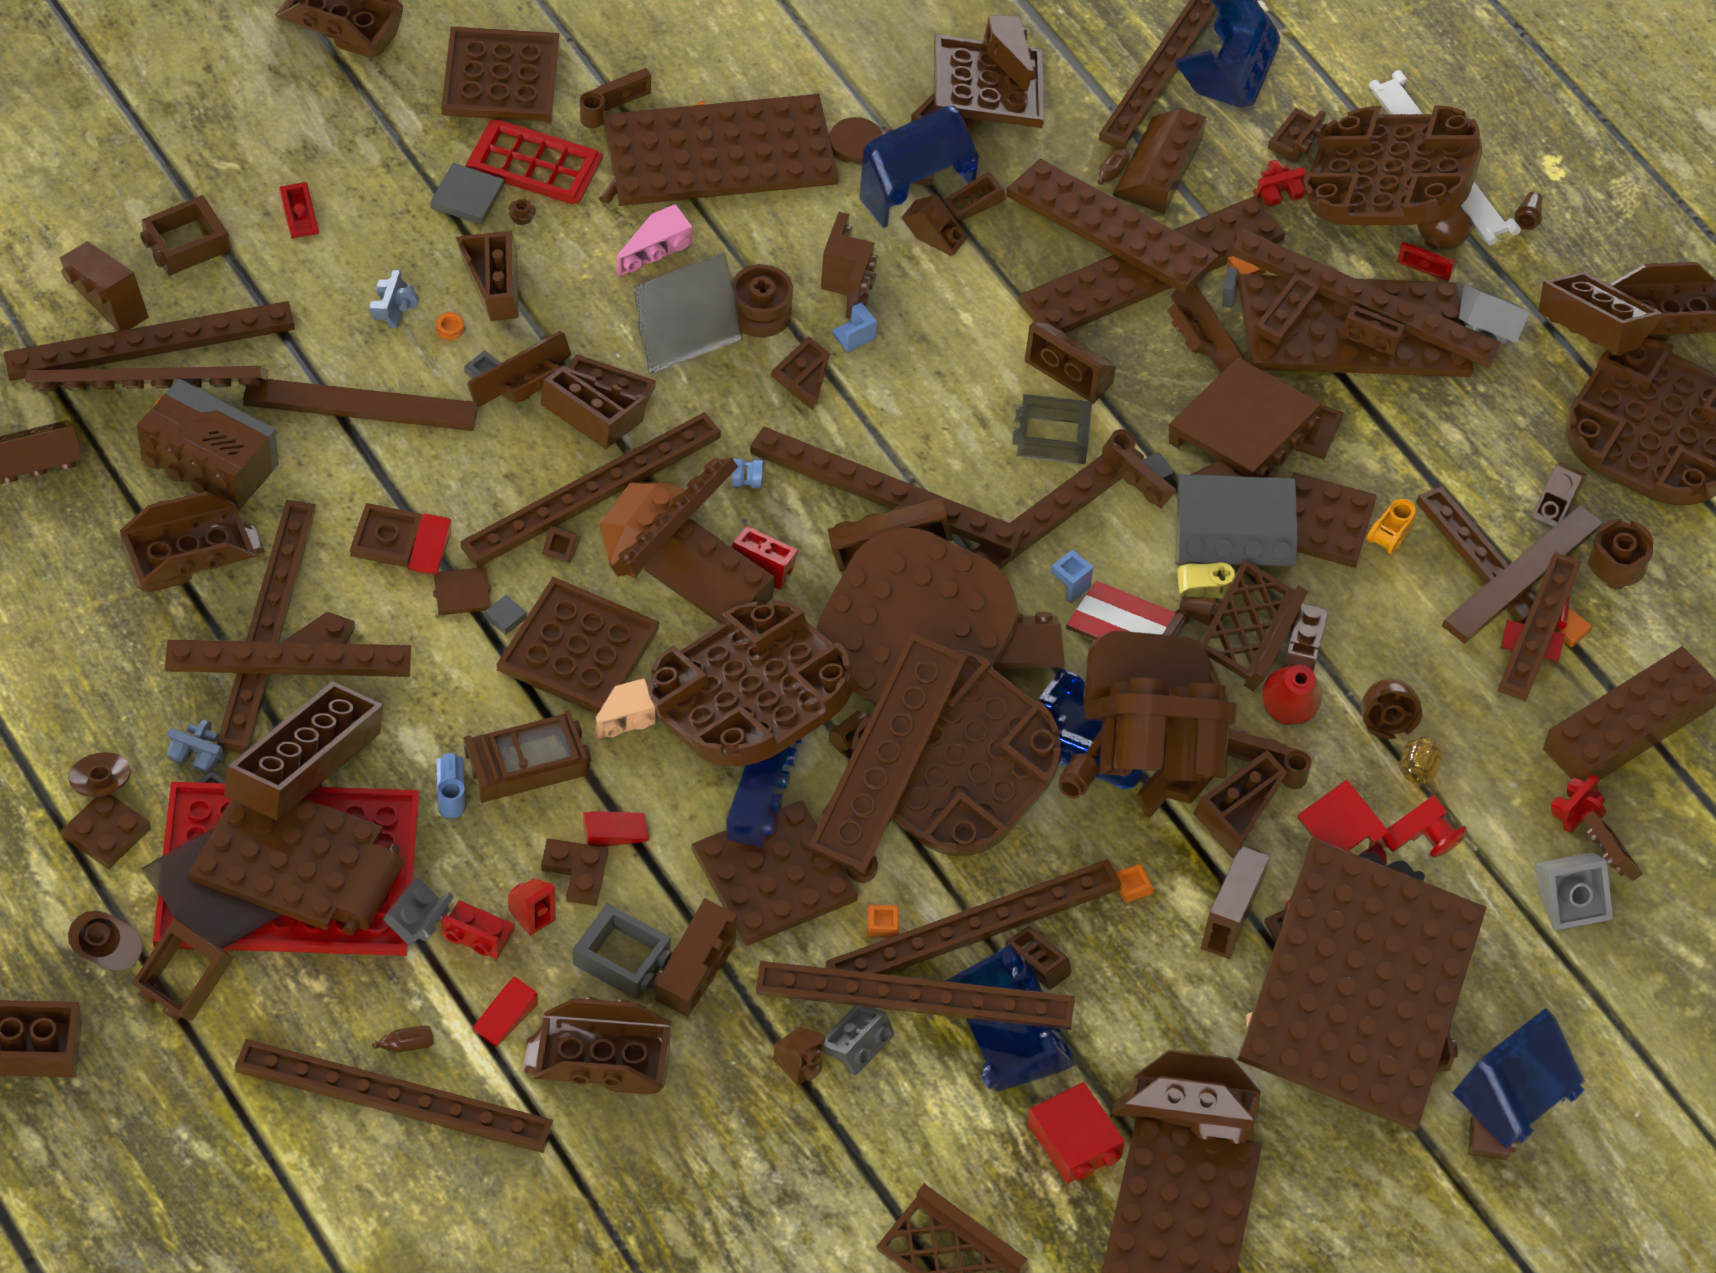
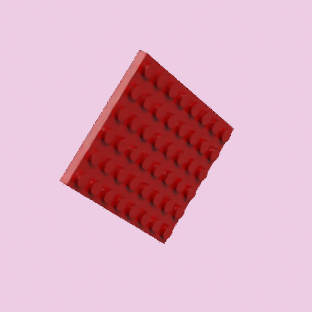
(198, 808)

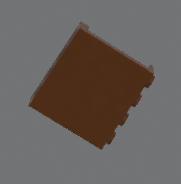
(1247, 420)

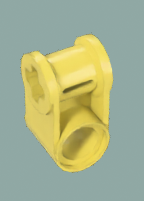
(1203, 580)

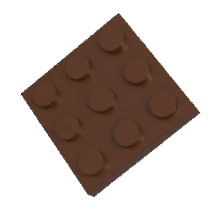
(1331, 519)

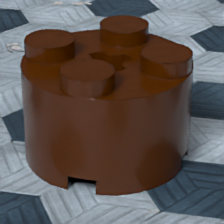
(1621, 553)

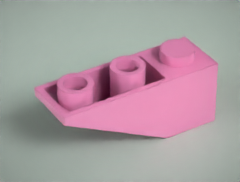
(656, 238)

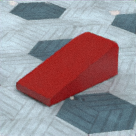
(298, 210)
(430, 544)
(614, 828)
(506, 1011)

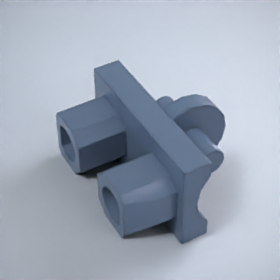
(396, 299)
(207, 752)

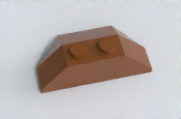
(634, 514)

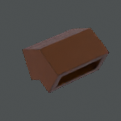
(837, 734)

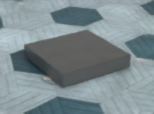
(467, 193)

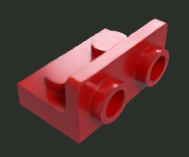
(477, 929)

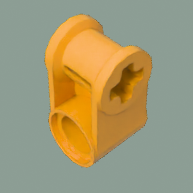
(1390, 529)

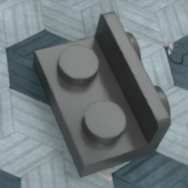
(417, 912)
(859, 1037)

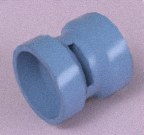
(754, 473)

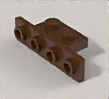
(1202, 328)
(522, 373)
(1159, 788)

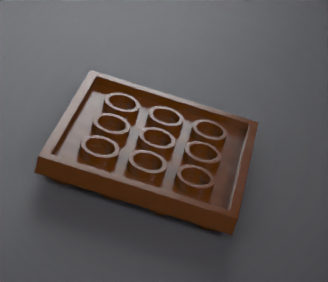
(500, 74)
(981, 88)
(577, 645)
(774, 883)

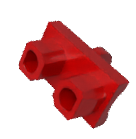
(1280, 179)
(1583, 801)

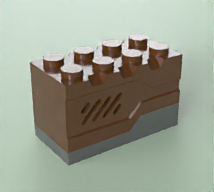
(207, 443)

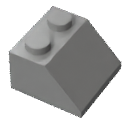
(1492, 313)
(1575, 890)

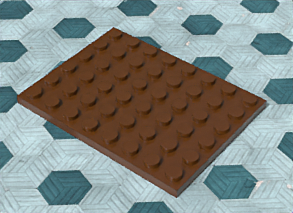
(1362, 984)

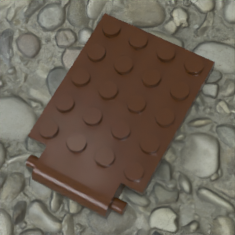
(303, 865)

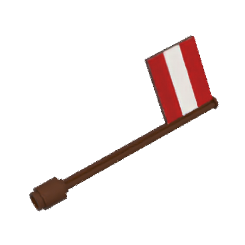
(1102, 612)

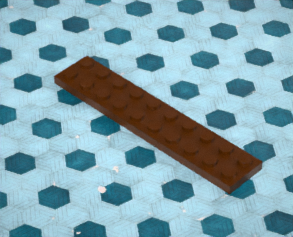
(1118, 284)

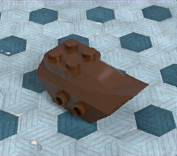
(355, 25)
(1679, 291)
(186, 538)
(601, 1044)
(1194, 1092)

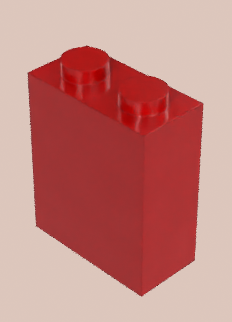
(1076, 1133)

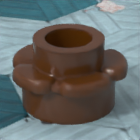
(521, 211)

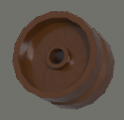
(763, 300)

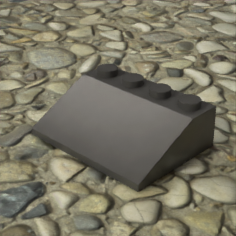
(1236, 520)

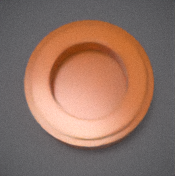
(450, 326)

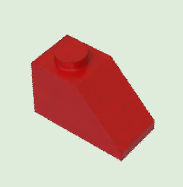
(533, 904)

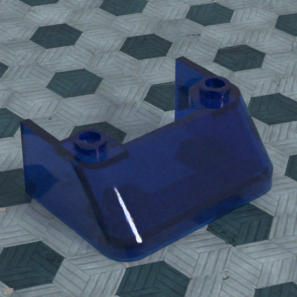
(1243, 60)
(912, 154)

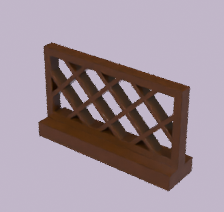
(1275, 629)
(962, 1227)

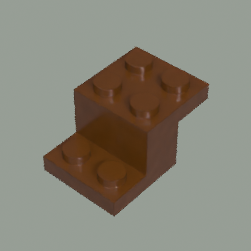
(848, 264)

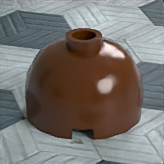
(1447, 231)
(1391, 708)

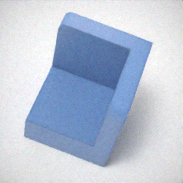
(857, 331)
(1074, 573)

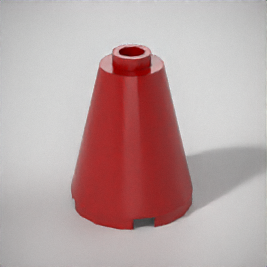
(1292, 694)

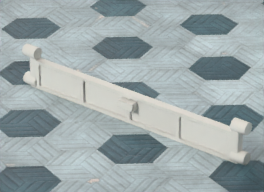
(1480, 210)

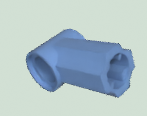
(450, 785)

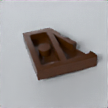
(803, 371)
(325, 629)

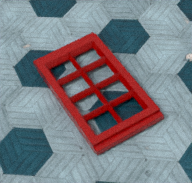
(582, 178)

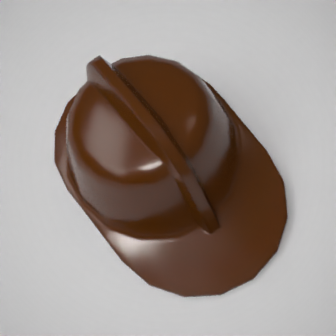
(105, 940)

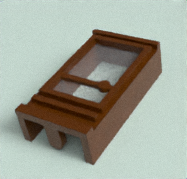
(527, 756)

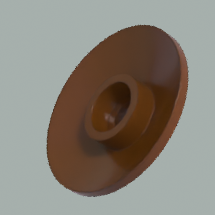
(99, 774)

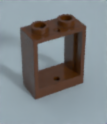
(192, 253)
(161, 956)

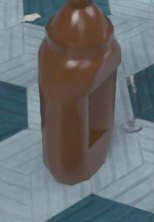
(1113, 164)
(406, 1039)

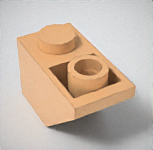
(625, 710)

